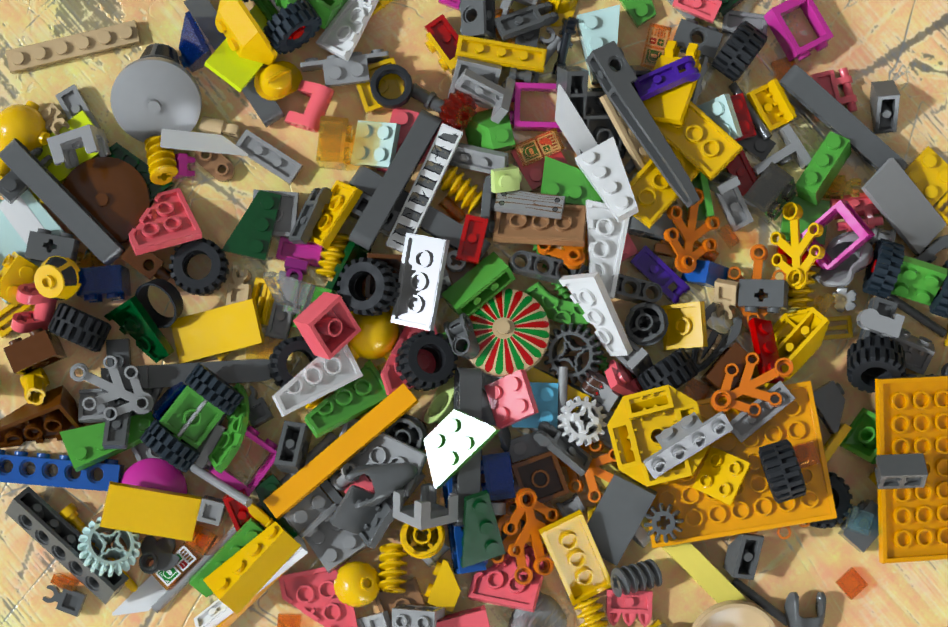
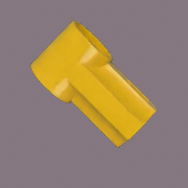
(35, 386)

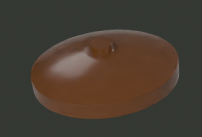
(111, 193)

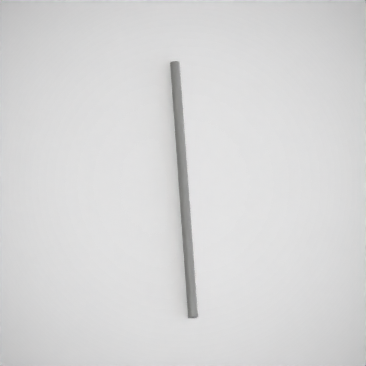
(184, 580)

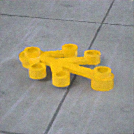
(797, 247)

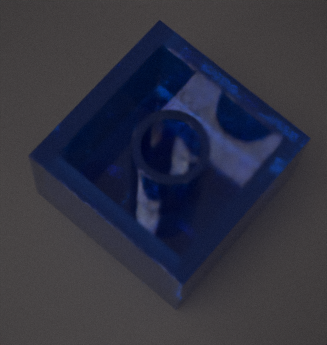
(104, 282)
(498, 476)

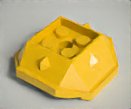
(633, 427)

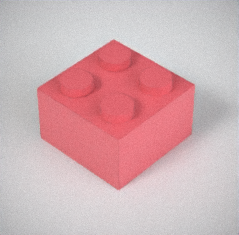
(327, 325)

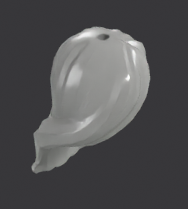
(845, 272)
(546, 614)

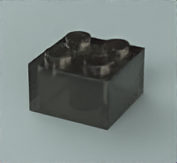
(770, 193)

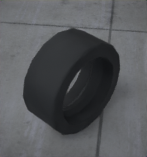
(394, 69)

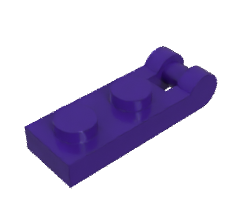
(667, 77)
(657, 271)

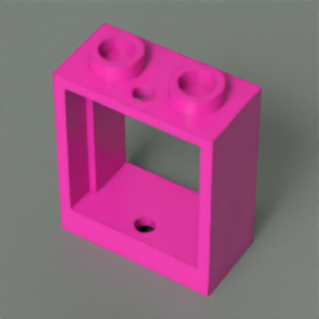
(784, 35)
(515, 115)
(854, 221)
(237, 483)

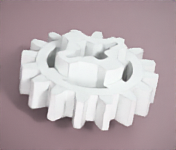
(574, 426)

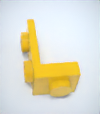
(444, 61)

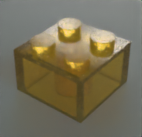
(333, 143)

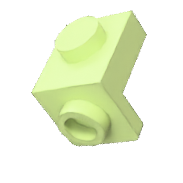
(505, 179)

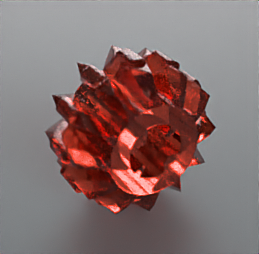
(458, 110)

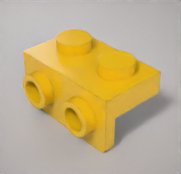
(772, 105)
(15, 272)

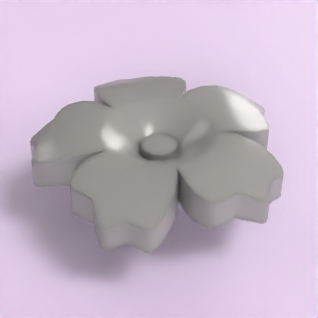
(844, 299)

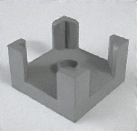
(87, 136)
(425, 512)

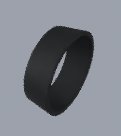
(172, 292)

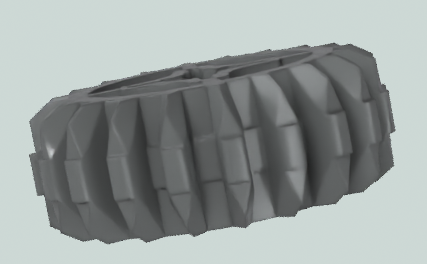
(569, 343)

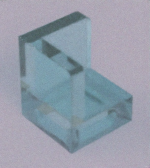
(859, 521)

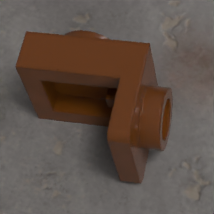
(665, 249)

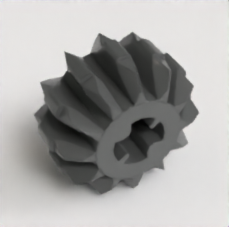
(669, 528)

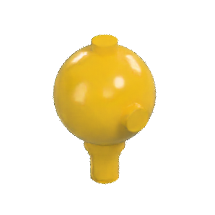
(24, 124)
(376, 336)

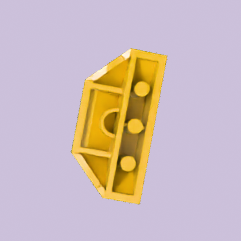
(243, 32)
(798, 337)

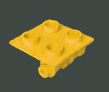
(721, 475)

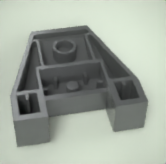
(588, 105)

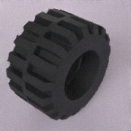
(739, 51)
(212, 280)
(352, 282)
(79, 327)
(280, 355)
(874, 359)
(411, 370)
(672, 370)
(782, 471)
(841, 500)

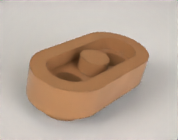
(213, 164)

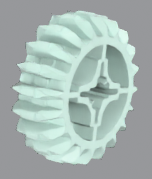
(101, 540)

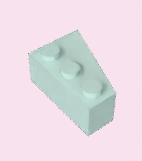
(597, 30)

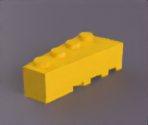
(252, 567)

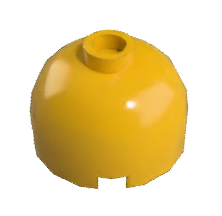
(357, 584)

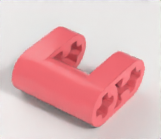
(317, 106)
(31, 320)

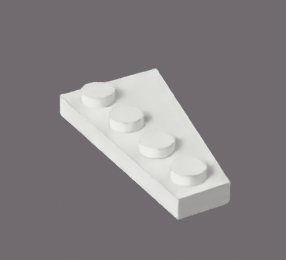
(346, 28)
(608, 177)
(605, 243)
(593, 298)
(317, 380)

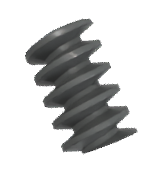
(635, 577)

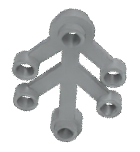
(115, 389)

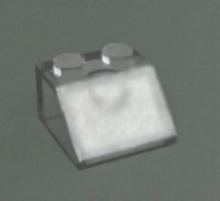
(289, 292)

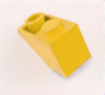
(445, 588)

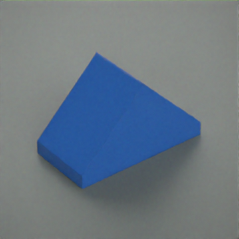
(705, 273)

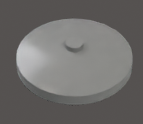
(154, 97)

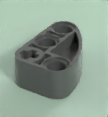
(656, 232)

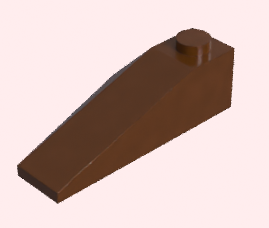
(42, 421)

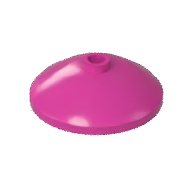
(155, 474)

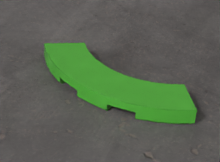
(556, 308)
(234, 435)

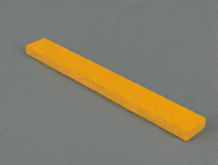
(340, 451)

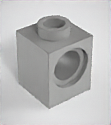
(211, 510)

